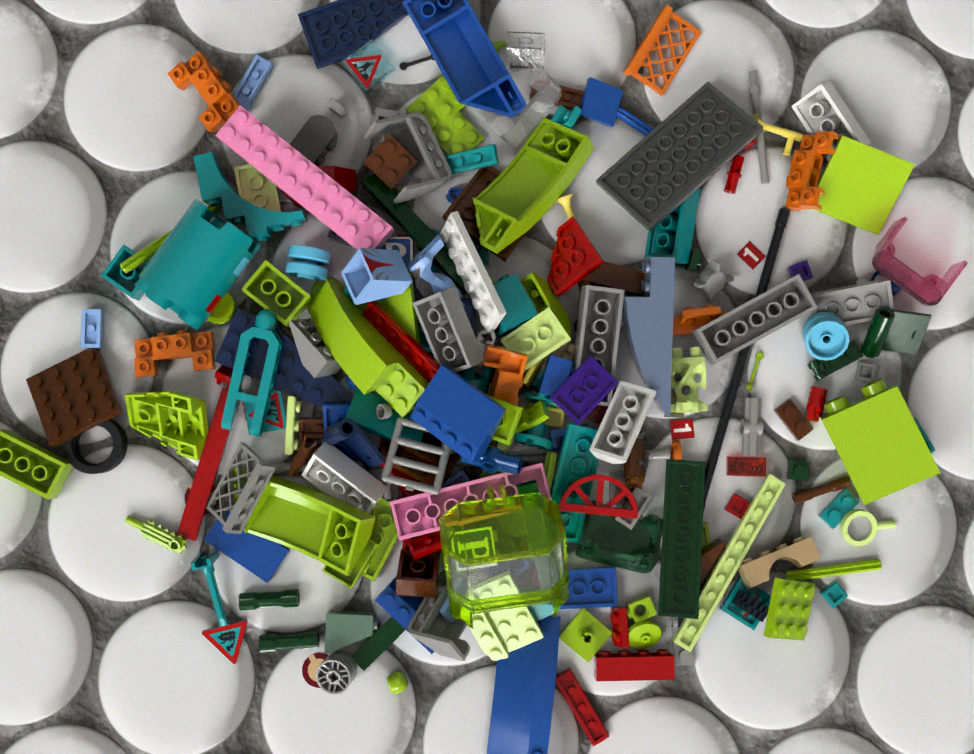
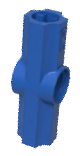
(497, 460)

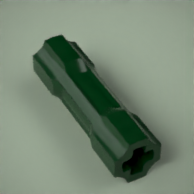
(255, 600)
(276, 642)

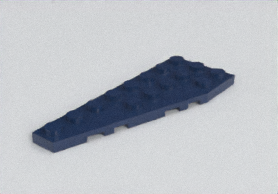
(346, 26)
(290, 374)

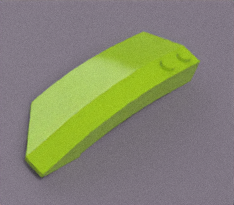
(310, 522)

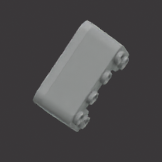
(433, 629)

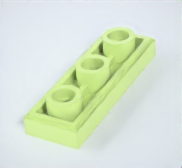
(292, 425)

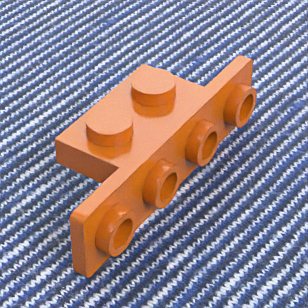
(692, 318)

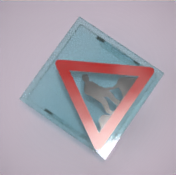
(368, 65)

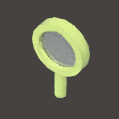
(860, 527)

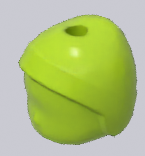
(397, 682)

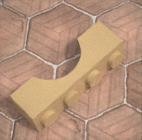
(757, 571)

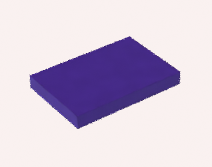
(584, 389)

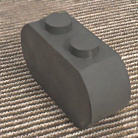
(316, 139)

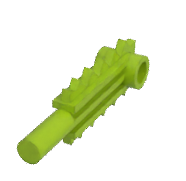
(158, 534)

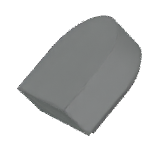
(336, 108)

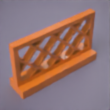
(649, 41)

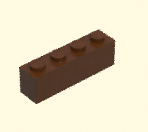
(616, 277)

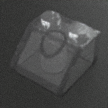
(528, 42)

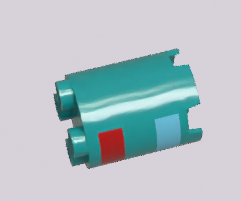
(196, 265)

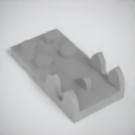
(857, 301)

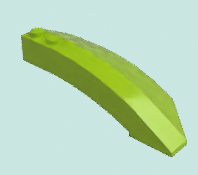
(530, 184)

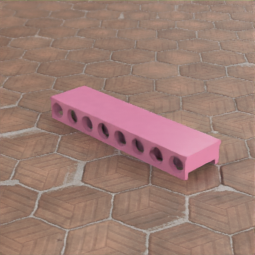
(422, 512)

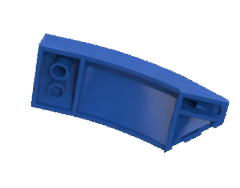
(466, 55)
(525, 695)

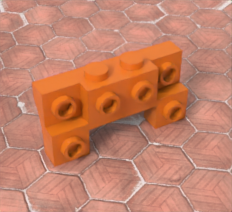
(210, 86)
(806, 169)
(171, 347)
(508, 372)

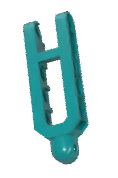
(264, 329)

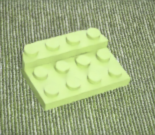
(505, 631)

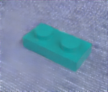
(838, 507)

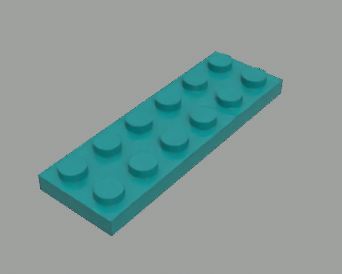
(574, 462)

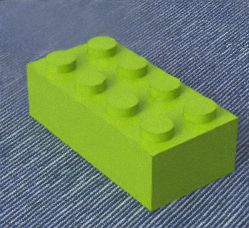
(32, 465)

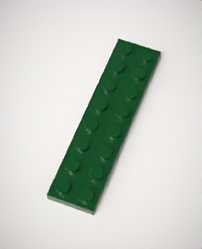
(682, 539)

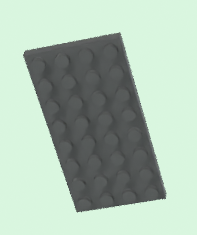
(679, 156)

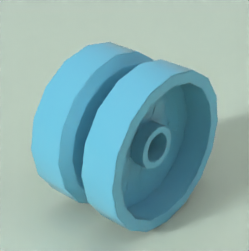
(308, 263)
(825, 336)

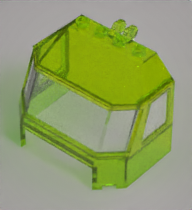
(504, 554)

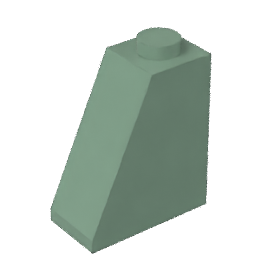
(347, 628)

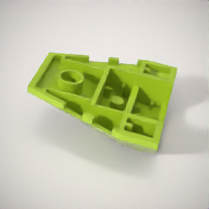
(172, 418)

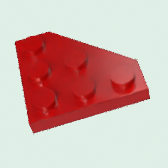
(572, 257)

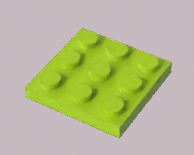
(789, 609)

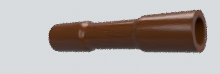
(810, 493)

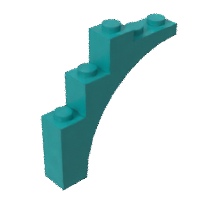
(216, 189)

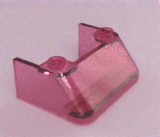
(926, 290)

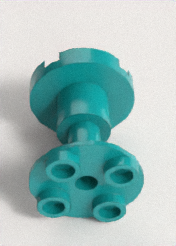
(535, 435)

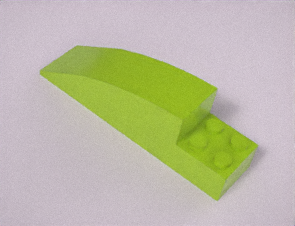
(364, 351)

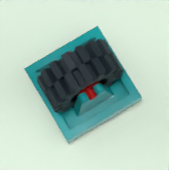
(746, 605)

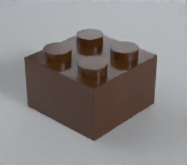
(391, 160)
(418, 576)

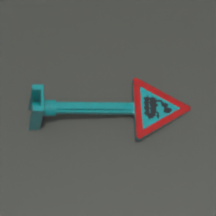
(227, 636)

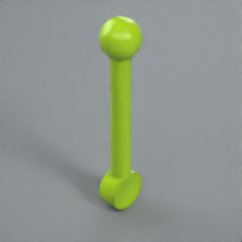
(759, 356)

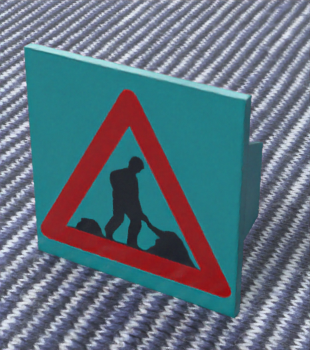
(275, 416)

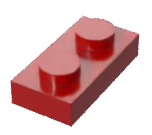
(620, 627)

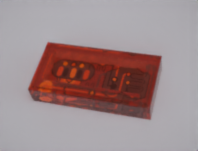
(746, 466)

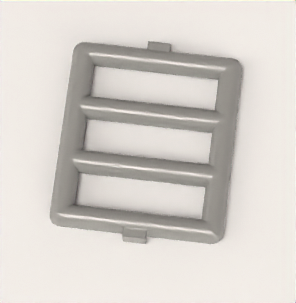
(393, 459)

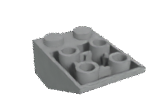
(312, 349)

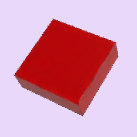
(737, 505)

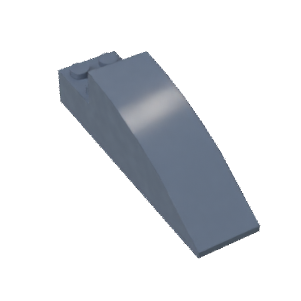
(650, 327)

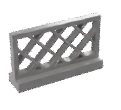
(248, 494)

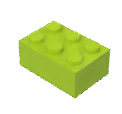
(277, 293)

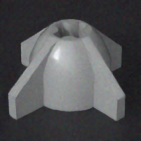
(712, 280)

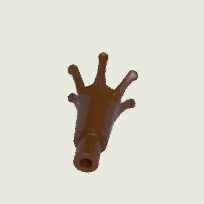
(302, 454)

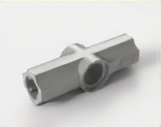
(751, 426)

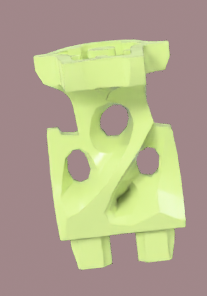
(687, 369)

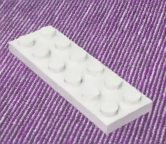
(472, 272)

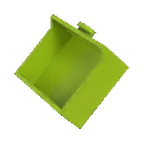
(361, 566)

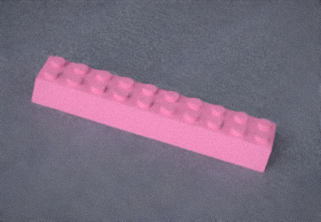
(304, 181)

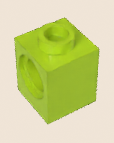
(649, 610)

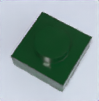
(694, 260)
(798, 470)

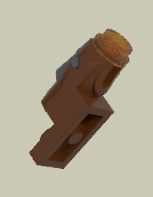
(636, 465)

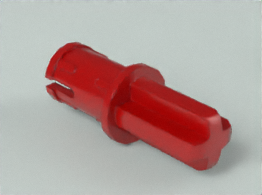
(734, 174)

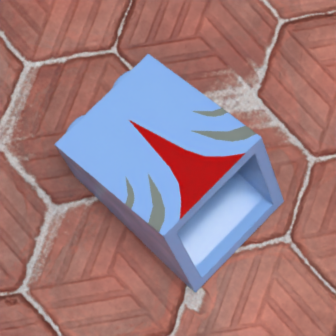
(375, 275)

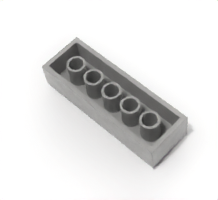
(755, 319)
(599, 328)

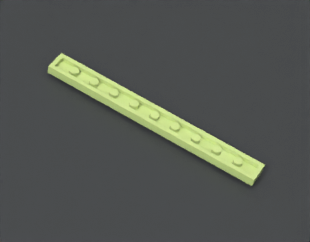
(730, 560)

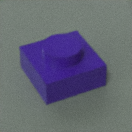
(802, 269)

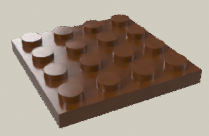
(467, 211)
(74, 396)

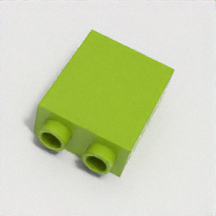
(878, 441)

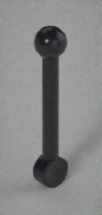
(403, 66)

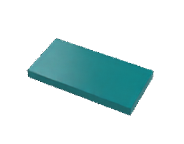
(363, 412)

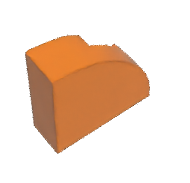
(676, 450)

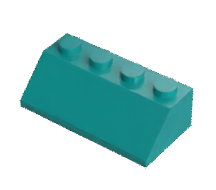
(675, 233)

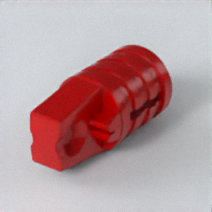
(815, 403)

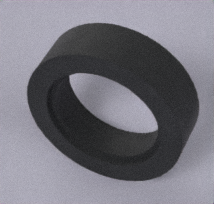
(119, 450)

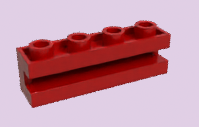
(634, 666)

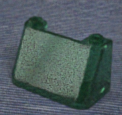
(613, 544)

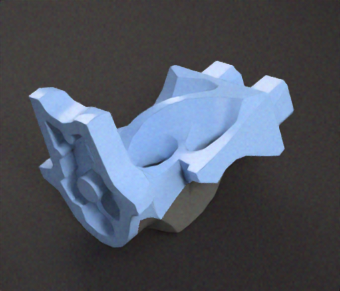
(420, 267)

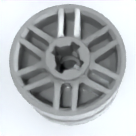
(336, 672)

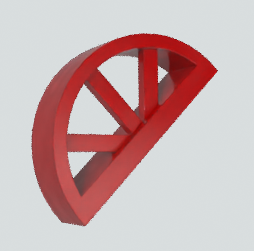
(598, 509)

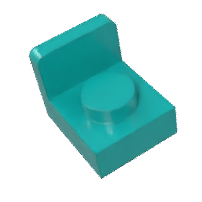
(565, 116)

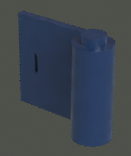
(357, 441)

